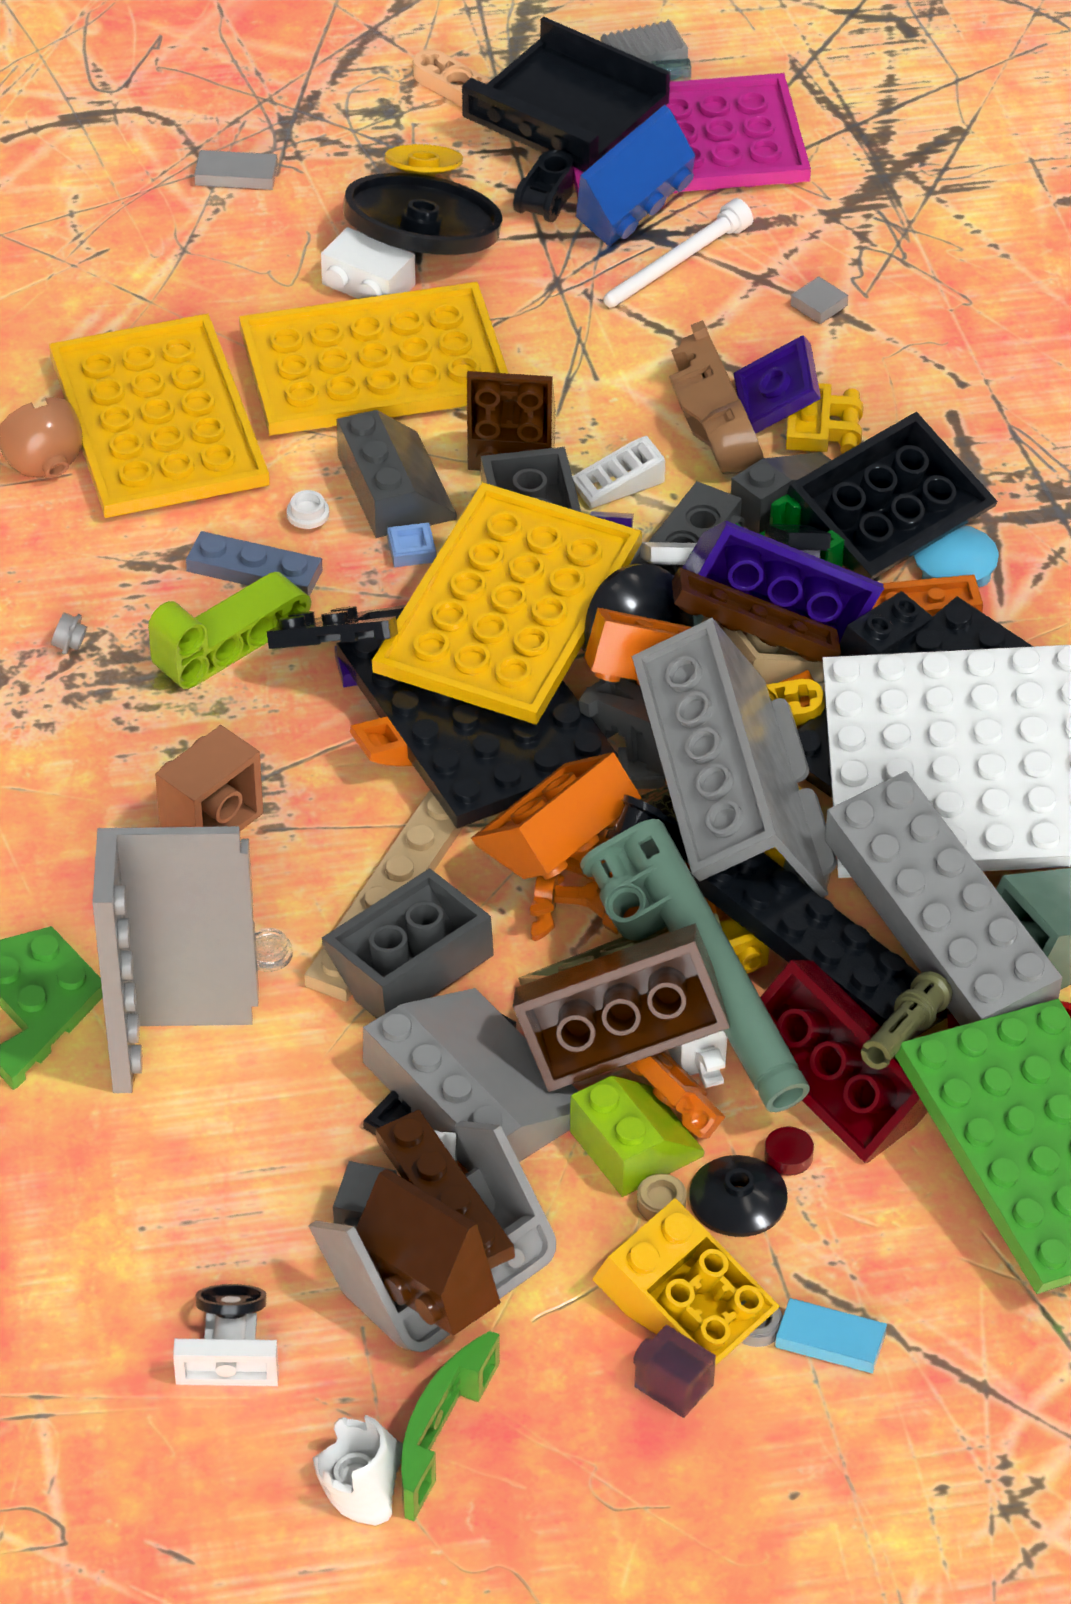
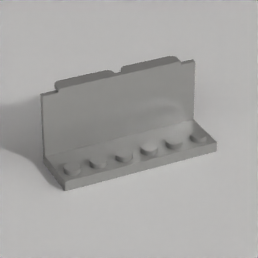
(730, 757)
(172, 934)

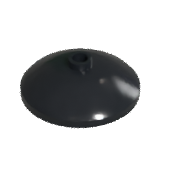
(638, 591)

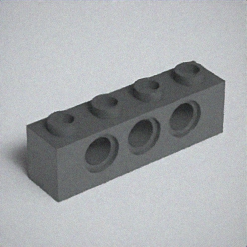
(696, 513)

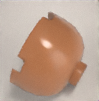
(41, 439)

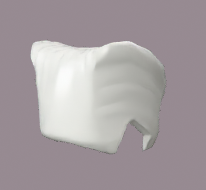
(360, 1470)

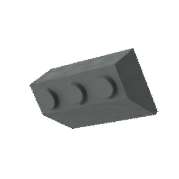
(391, 472)
(410, 944)

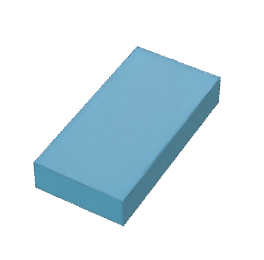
(831, 1335)

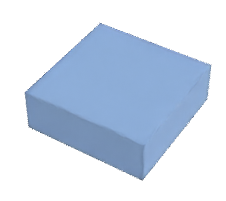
(411, 544)

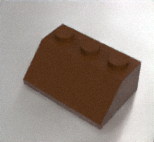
(427, 1254)

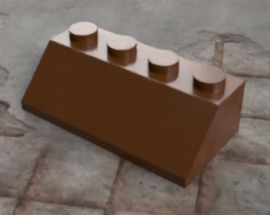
(621, 1007)

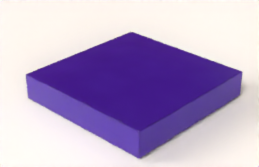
(778, 384)

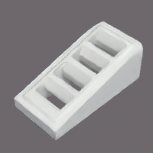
(639, 456)

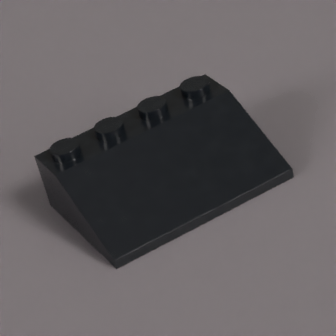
(891, 496)

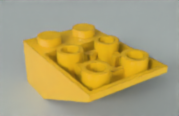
(686, 1280)

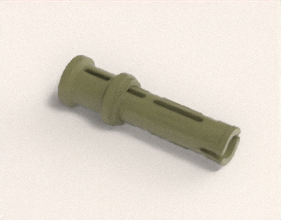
(912, 1013)

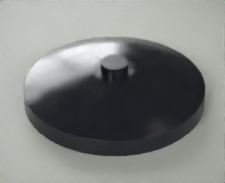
(422, 213)

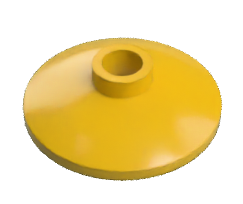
(423, 159)

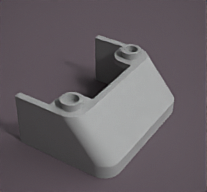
(509, 1198)

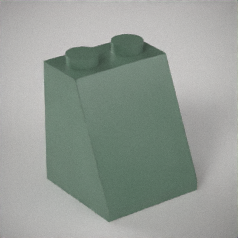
(1044, 908)

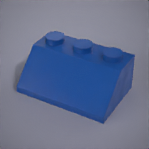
(635, 177)

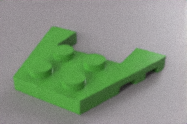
(45, 993)

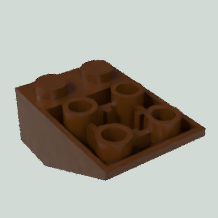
(508, 414)

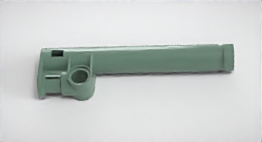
(668, 896)

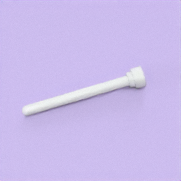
(733, 218)

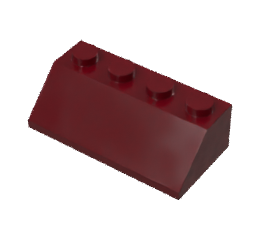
(826, 1038)

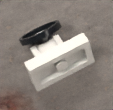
(229, 1348)

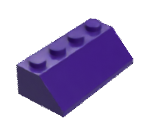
(783, 575)

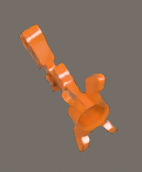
(549, 893)

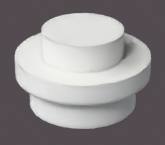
(307, 510)

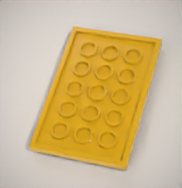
(368, 355)
(159, 415)
(505, 603)

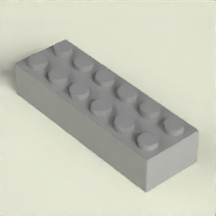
(939, 901)

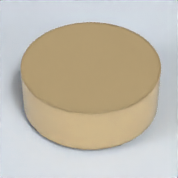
(657, 1192)

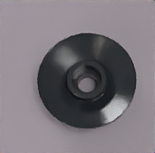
(734, 1209)

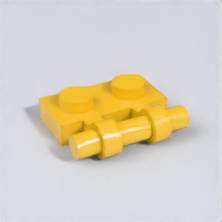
(812, 428)

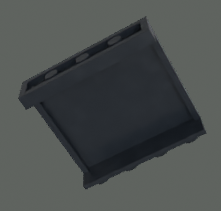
(568, 95)

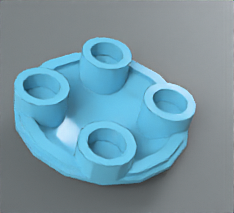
(958, 554)

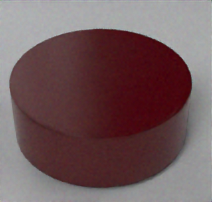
(789, 1150)

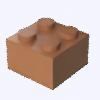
(211, 784)

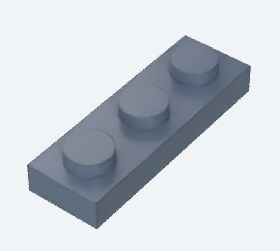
(248, 561)

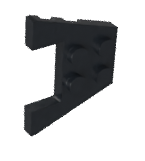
(339, 624)

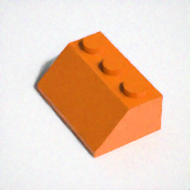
(558, 817)

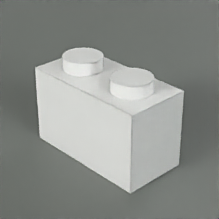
(366, 266)

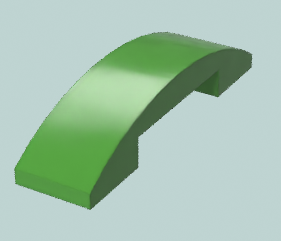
(462, 1375)

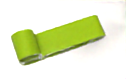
(202, 646)

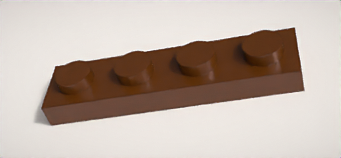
(754, 616)
(428, 1165)

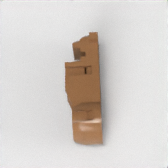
(712, 403)

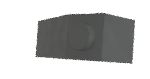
(769, 481)

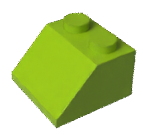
(630, 1132)

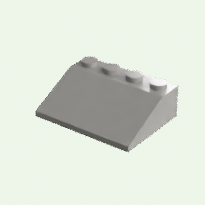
(468, 1064)

